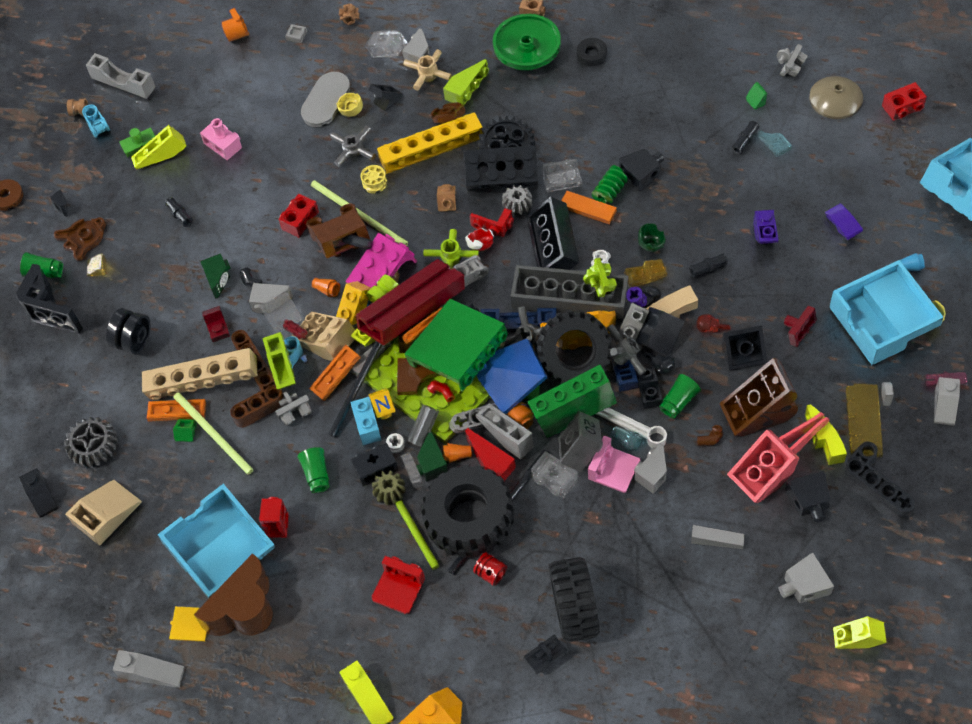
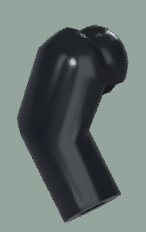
(247, 278)

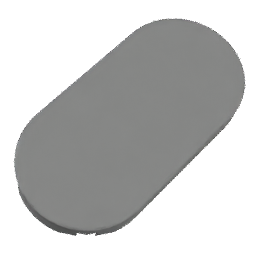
(320, 104)

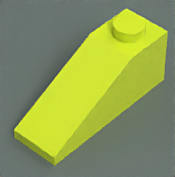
(161, 147)
(366, 694)

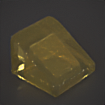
(96, 265)

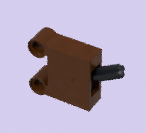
(340, 233)

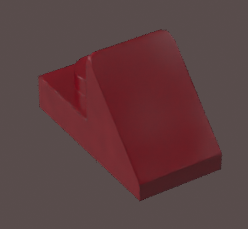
(216, 324)

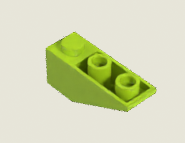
(464, 83)

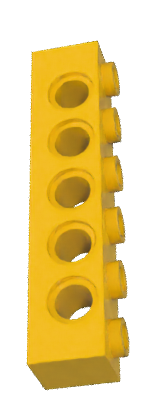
(430, 143)

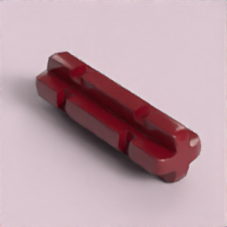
(295, 329)

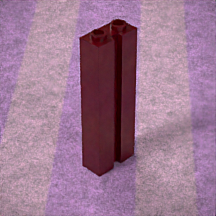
(410, 302)

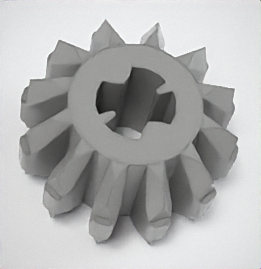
(517, 200)

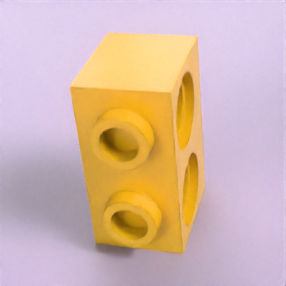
(353, 301)

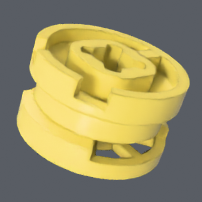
(374, 179)

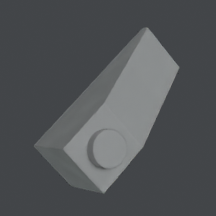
(506, 430)
(147, 669)

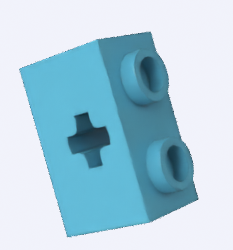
(365, 421)

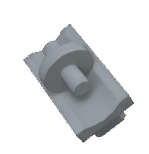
(788, 58)
(633, 321)
(285, 412)

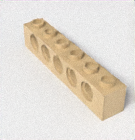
(153, 379)

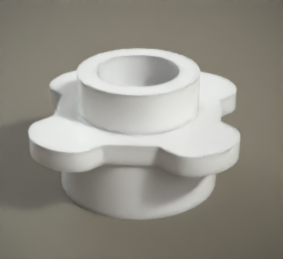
(602, 255)

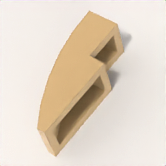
(677, 302)

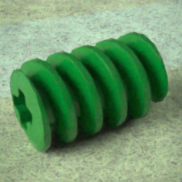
(610, 185)

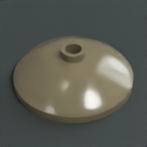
(836, 97)

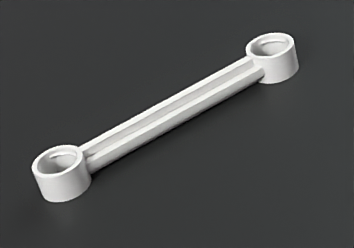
(632, 425)

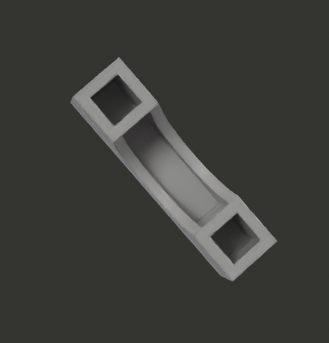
(105, 71)

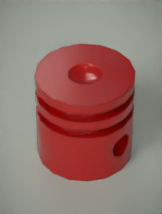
(490, 569)

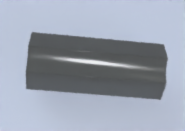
(423, 425)

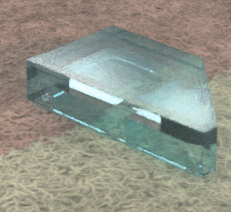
(775, 142)

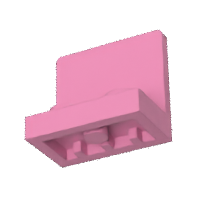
(612, 467)

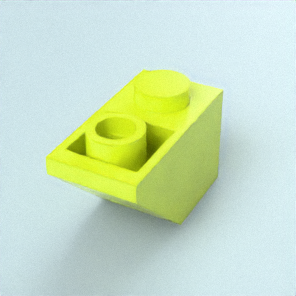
(860, 634)

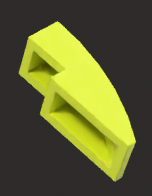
(827, 439)

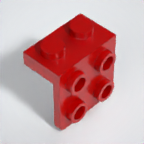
(398, 585)

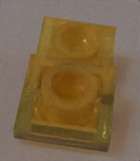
(645, 274)

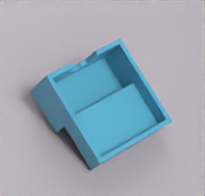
(951, 177)
(884, 311)
(215, 540)

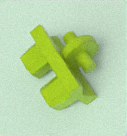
(597, 277)

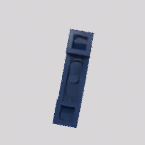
(512, 319)

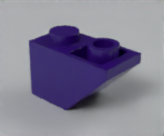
(765, 227)

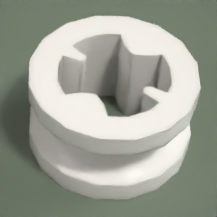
(391, 438)

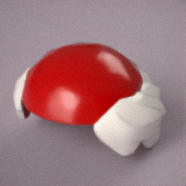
(480, 239)

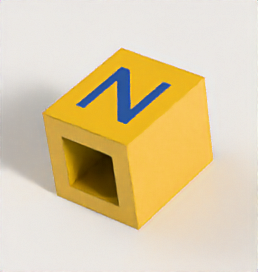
(382, 403)

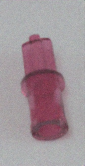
(957, 375)

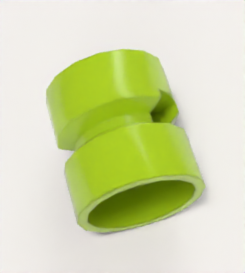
(383, 286)

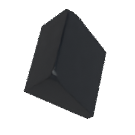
(60, 202)

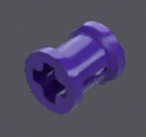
(634, 292)

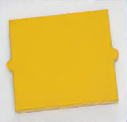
(185, 625)

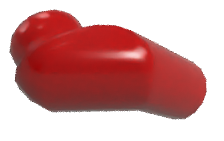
(435, 386)

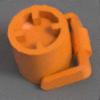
(235, 27)

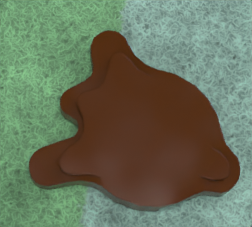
(82, 236)

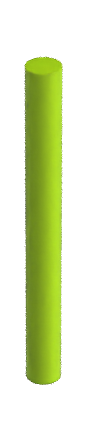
(417, 535)

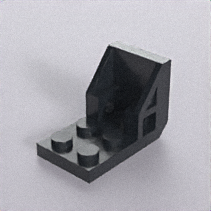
(39, 302)

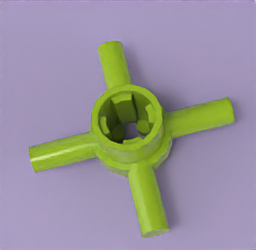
(450, 251)

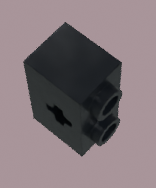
(367, 470)

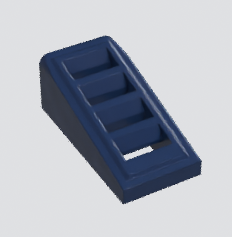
(628, 384)

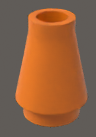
(327, 286)
(455, 452)

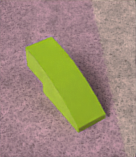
(279, 360)

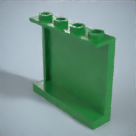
(457, 343)
(584, 393)

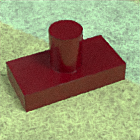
(800, 326)

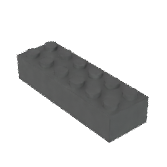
(564, 291)

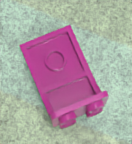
(382, 258)

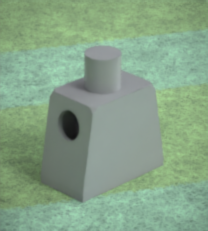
(806, 581)

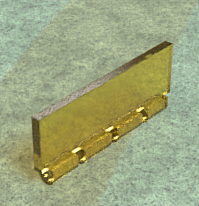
(864, 417)

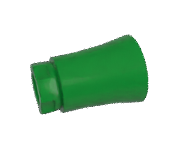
(49, 266)
(679, 396)
(315, 469)

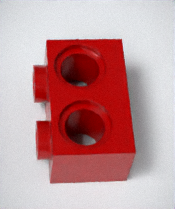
(904, 101)
(297, 214)
(274, 517)

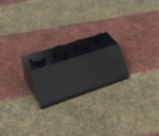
(552, 235)

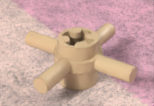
(427, 69)

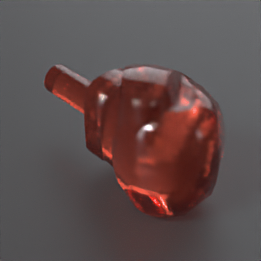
(708, 323)

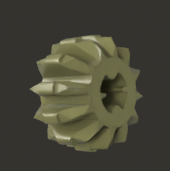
(388, 487)

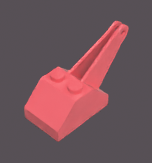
(771, 461)

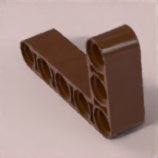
(266, 393)

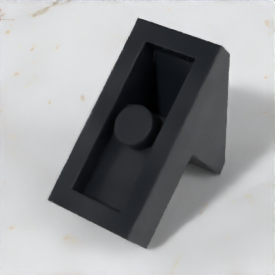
(384, 95)

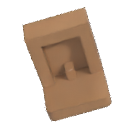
(446, 197)

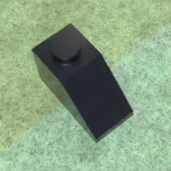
(38, 492)

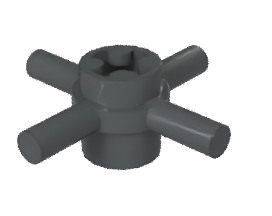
(521, 332)
(625, 350)

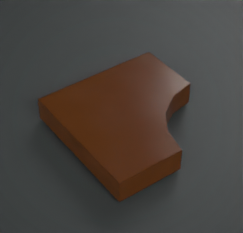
(411, 378)

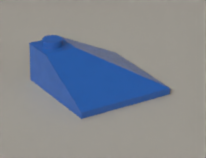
(512, 374)

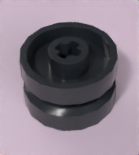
(128, 331)

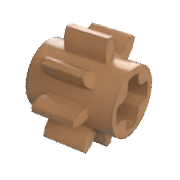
(349, 14)

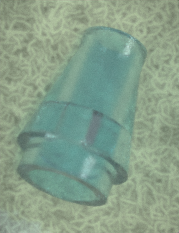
(627, 438)

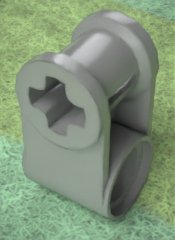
(472, 269)

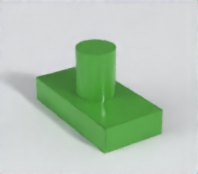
(136, 141)

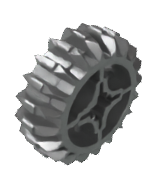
(96, 446)

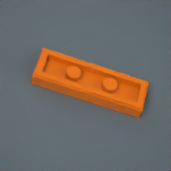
(589, 207)
(335, 372)
(173, 410)

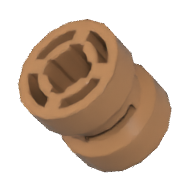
(75, 107)

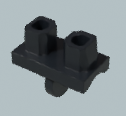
(545, 654)

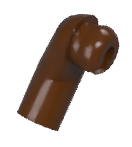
(713, 438)

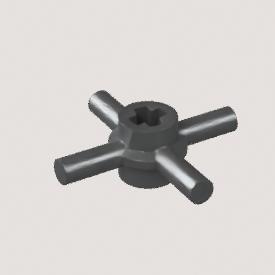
(352, 146)

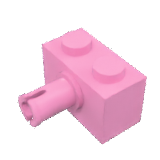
(221, 139)

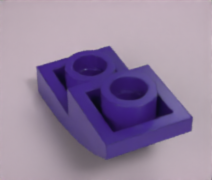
(844, 221)

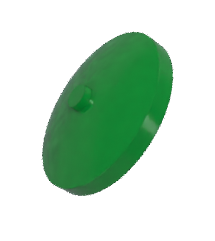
(526, 41)

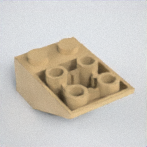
(326, 334)
(103, 511)

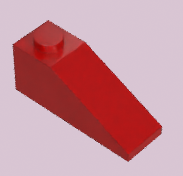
(490, 456)

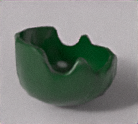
(651, 238)

